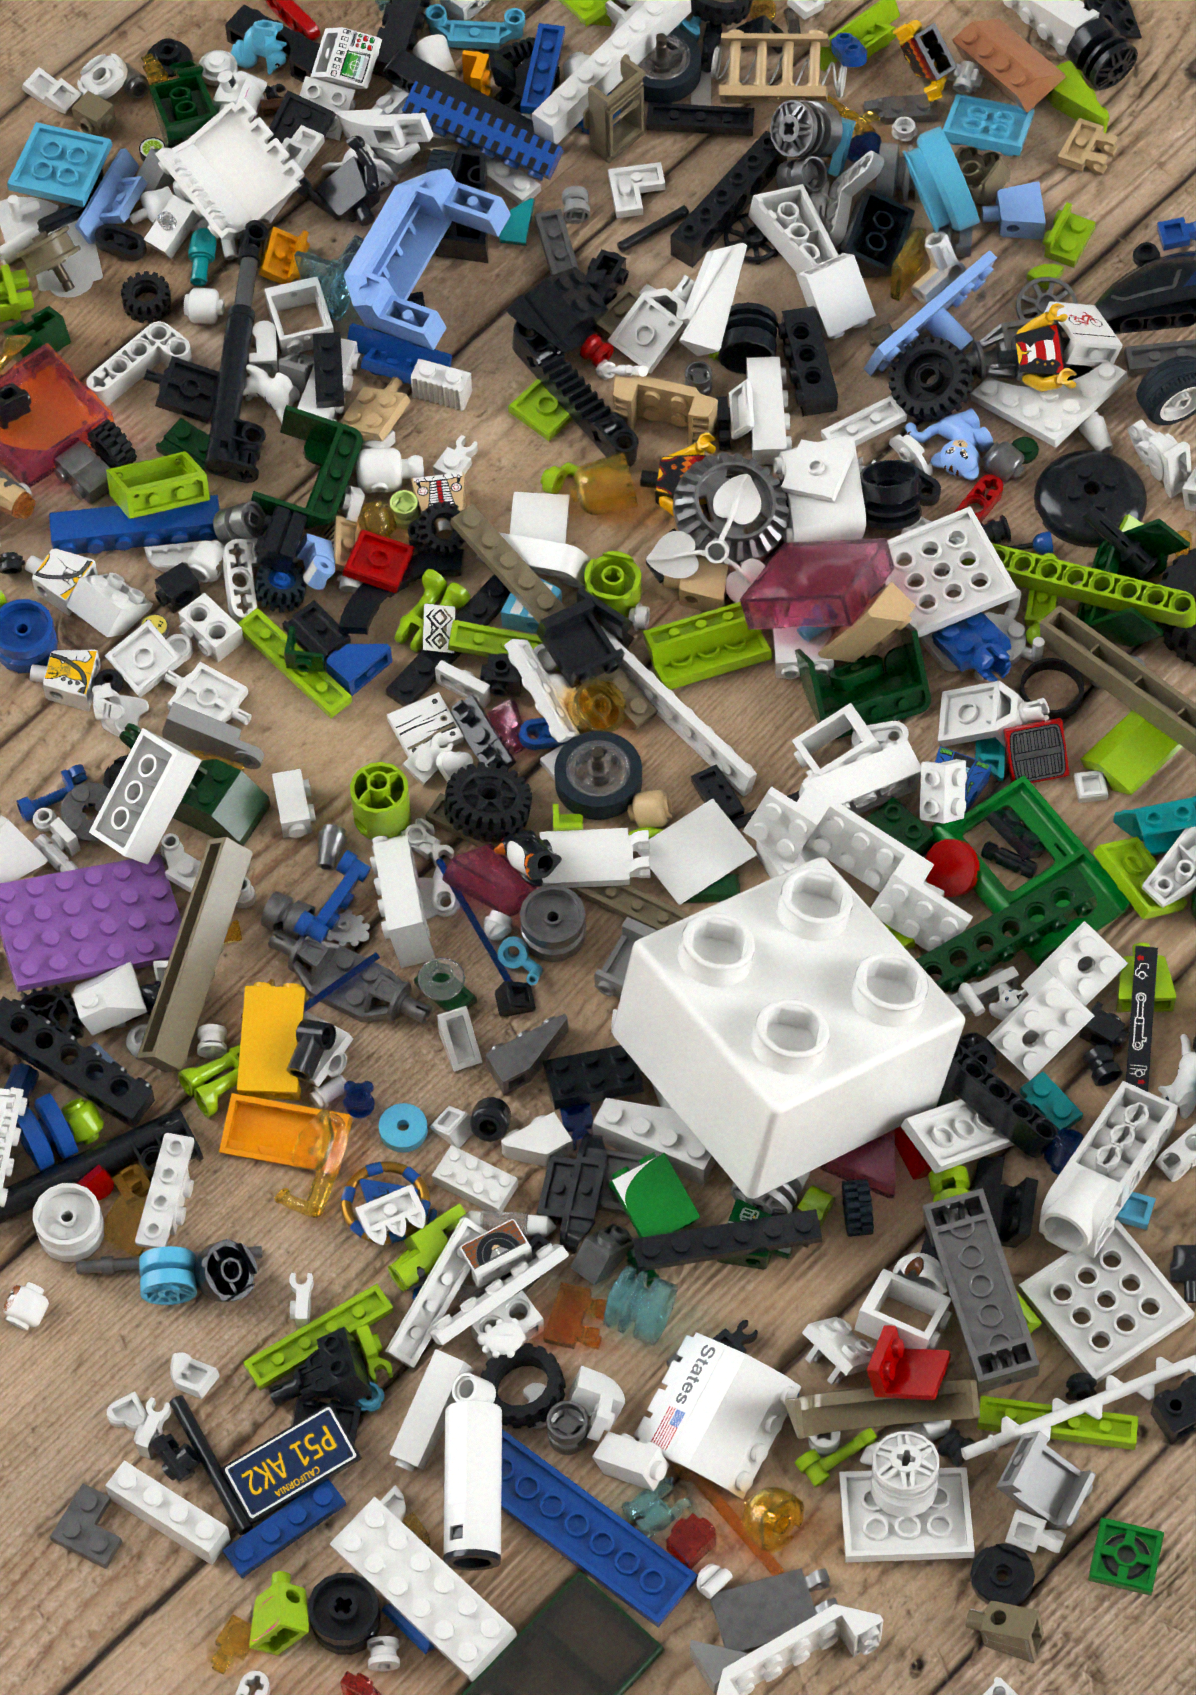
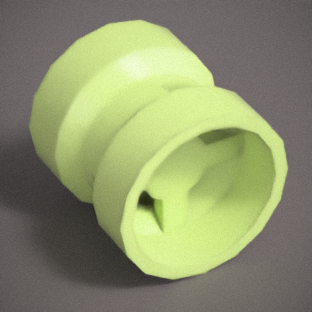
(404, 508)

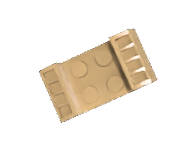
(666, 403)

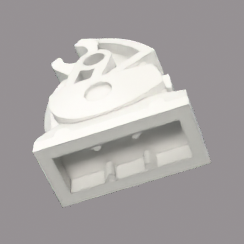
(1164, 455)

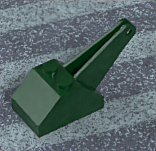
(181, 107)
(218, 799)

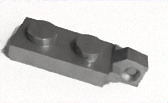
(912, 106)

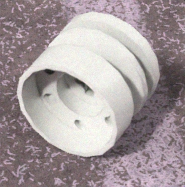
(904, 1474)

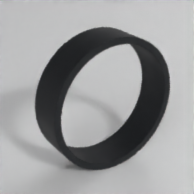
(1059, 665)

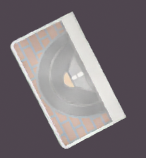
(496, 1252)

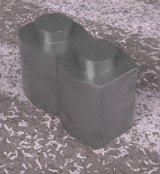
(83, 472)

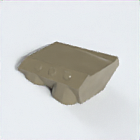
(982, 173)

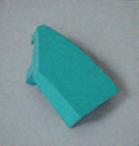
(518, 224)
(992, 753)

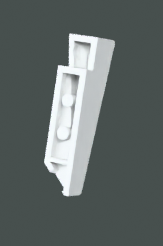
(712, 299)

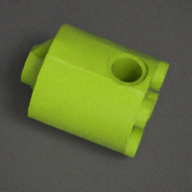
(380, 800)

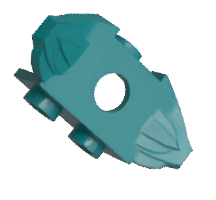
(1159, 823)

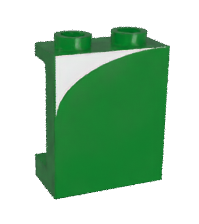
(654, 1197)

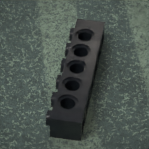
(726, 201)
(126, 1108)

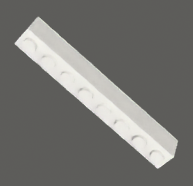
(602, 69)

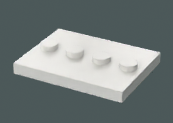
(937, 1533)

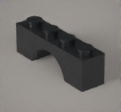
(301, 50)

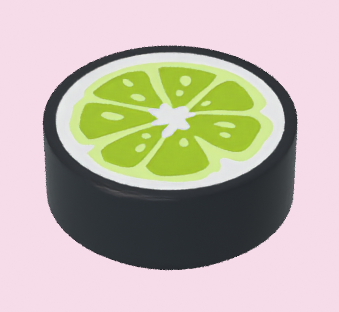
(147, 144)

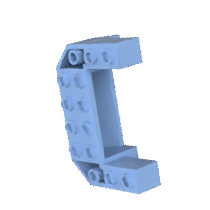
(402, 246)

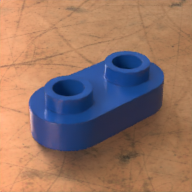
(849, 50)
(540, 729)

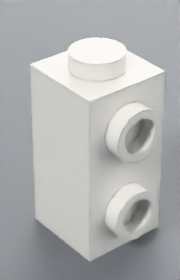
(292, 803)
(631, 1460)

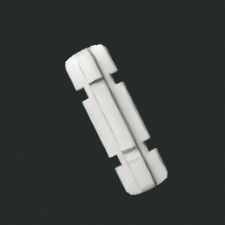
(53, 854)

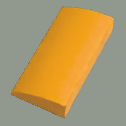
(267, 1128)

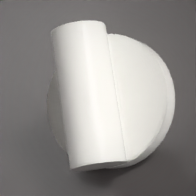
(712, 1579)

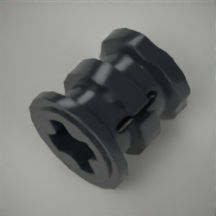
(997, 530)

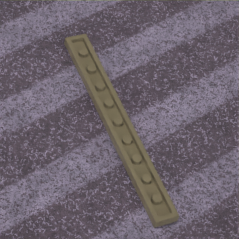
(536, 596)
(621, 900)

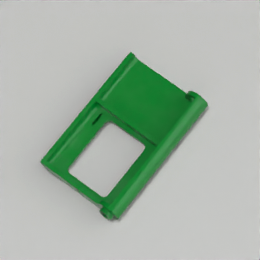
(1059, 843)

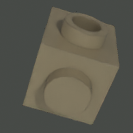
(94, 114)

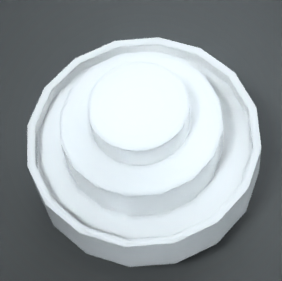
(215, 63)

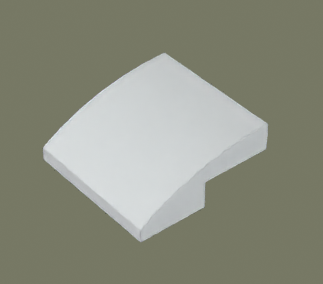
(540, 516)

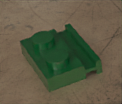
(186, 438)

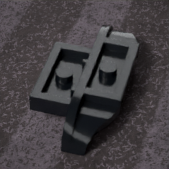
(574, 1190)

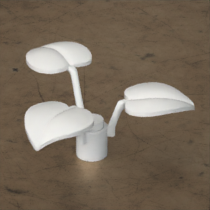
(676, 550)

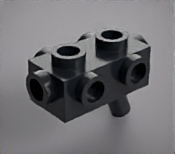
(598, 270)

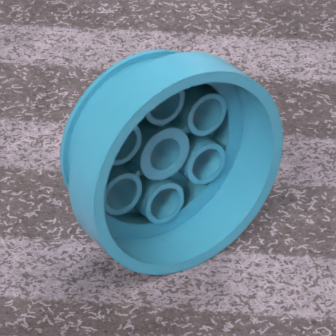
(940, 182)

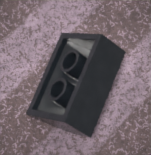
(876, 233)

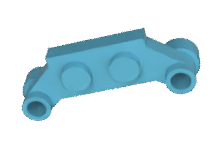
(475, 33)

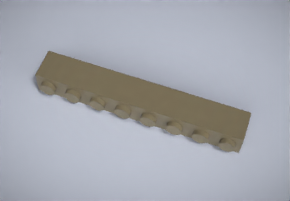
(1121, 676)
(195, 955)

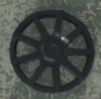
(752, 238)

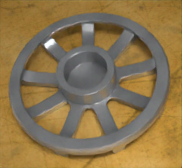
(1043, 299)

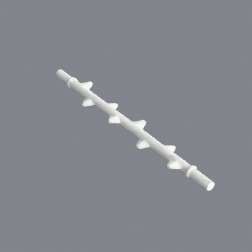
(1092, 1406)

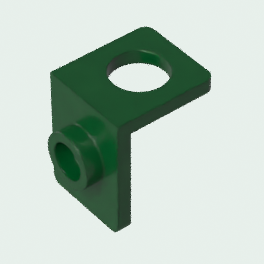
(301, 660)

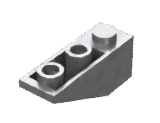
(522, 1057)

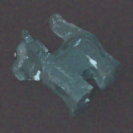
(655, 1512)

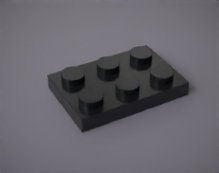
(592, 1077)

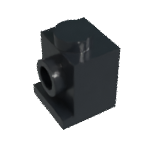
(13, 404)
(1104, 1029)

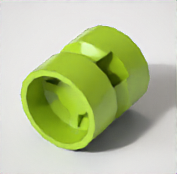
(949, 1182)

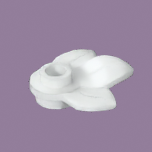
(434, 893)

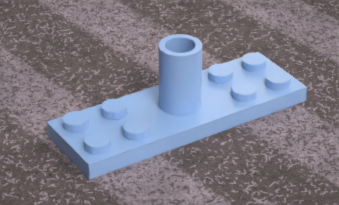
(935, 317)

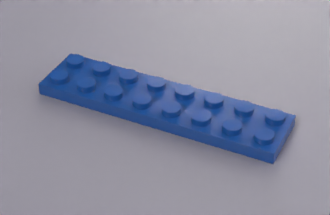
(591, 1534)

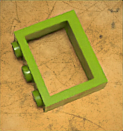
(159, 484)

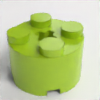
(614, 581)

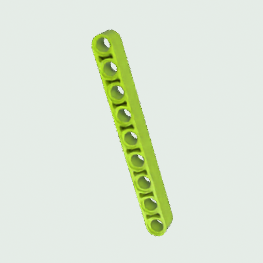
(1092, 582)

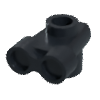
(177, 1460)

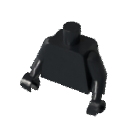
(350, 189)

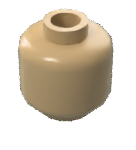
(650, 809)

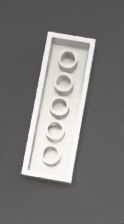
(423, 1589)

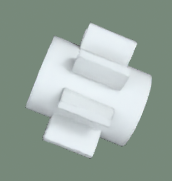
(966, 77)

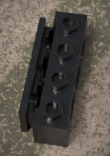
(808, 361)

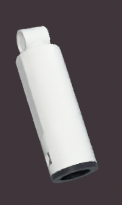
(473, 1476)

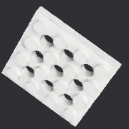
(960, 577)
(1103, 1321)

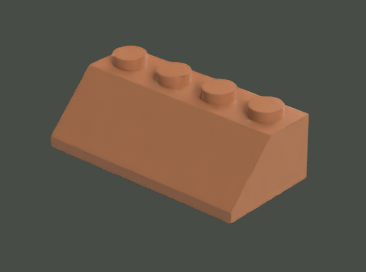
(1008, 62)

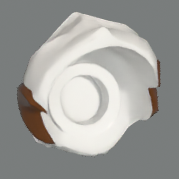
(922, 1270)

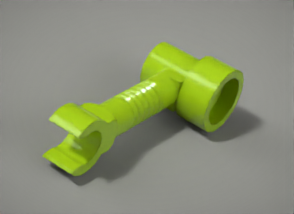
(817, 1467)

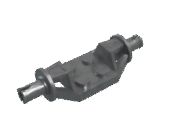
(986, 362)
(357, 995)

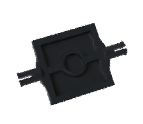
(186, 389)

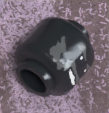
(490, 1119)

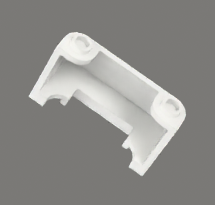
(822, 519)

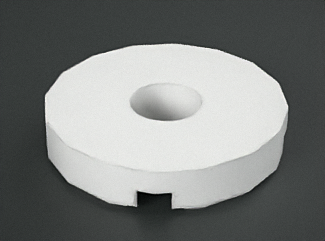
(115, 76)

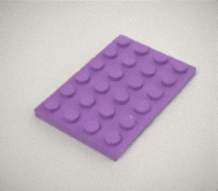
(87, 922)

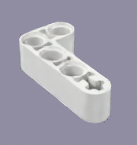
(145, 351)
(550, 558)

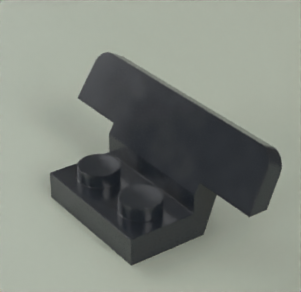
(1009, 1206)

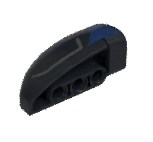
(1153, 296)

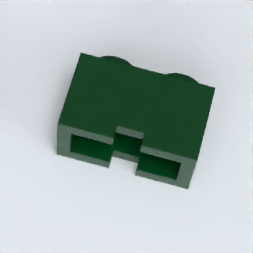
(45, 327)

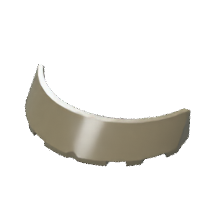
(861, 1409)

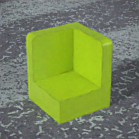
(566, 822)

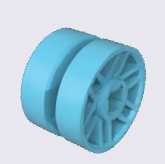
(167, 1275)

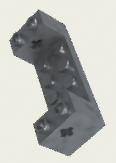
(981, 1290)

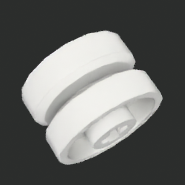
(68, 1222)

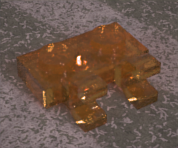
(568, 1315)

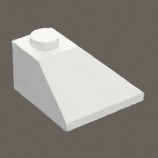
(109, 999)

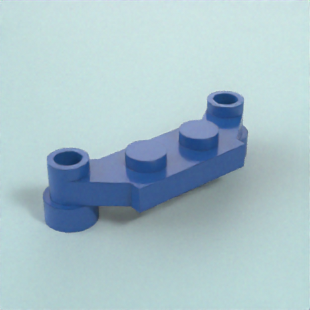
(341, 898)

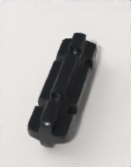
(1009, 859)

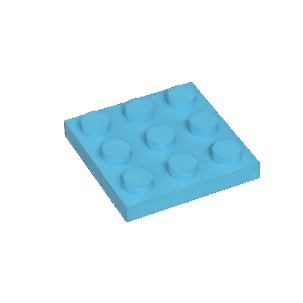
(987, 125)
(59, 164)

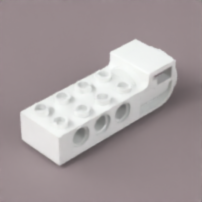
(1106, 1169)

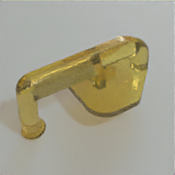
(319, 1150)

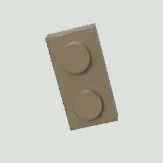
(617, 311)

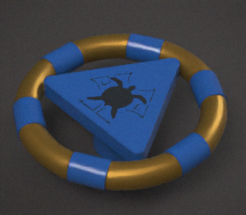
(375, 1189)

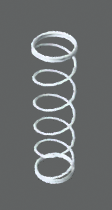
(839, 87)

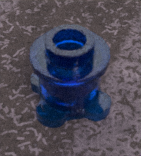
(358, 1099)

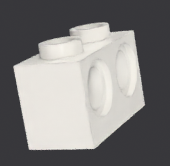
(215, 624)
(531, 1324)

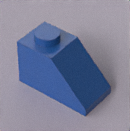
(358, 664)

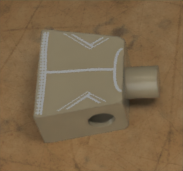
(1009, 1629)

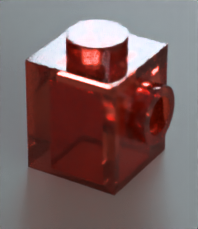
(691, 1540)

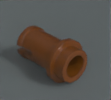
(271, 106)

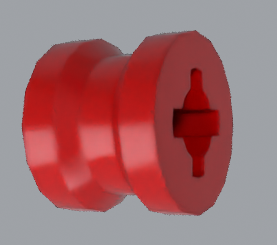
(596, 350)

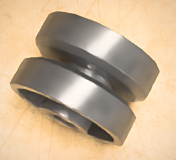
(553, 923)

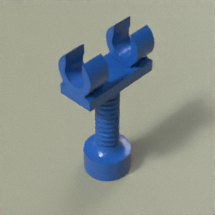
(70, 777)

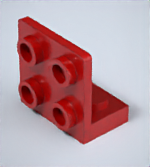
(905, 1371)

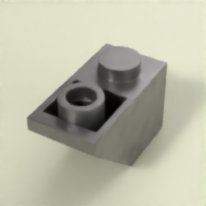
(602, 1253)

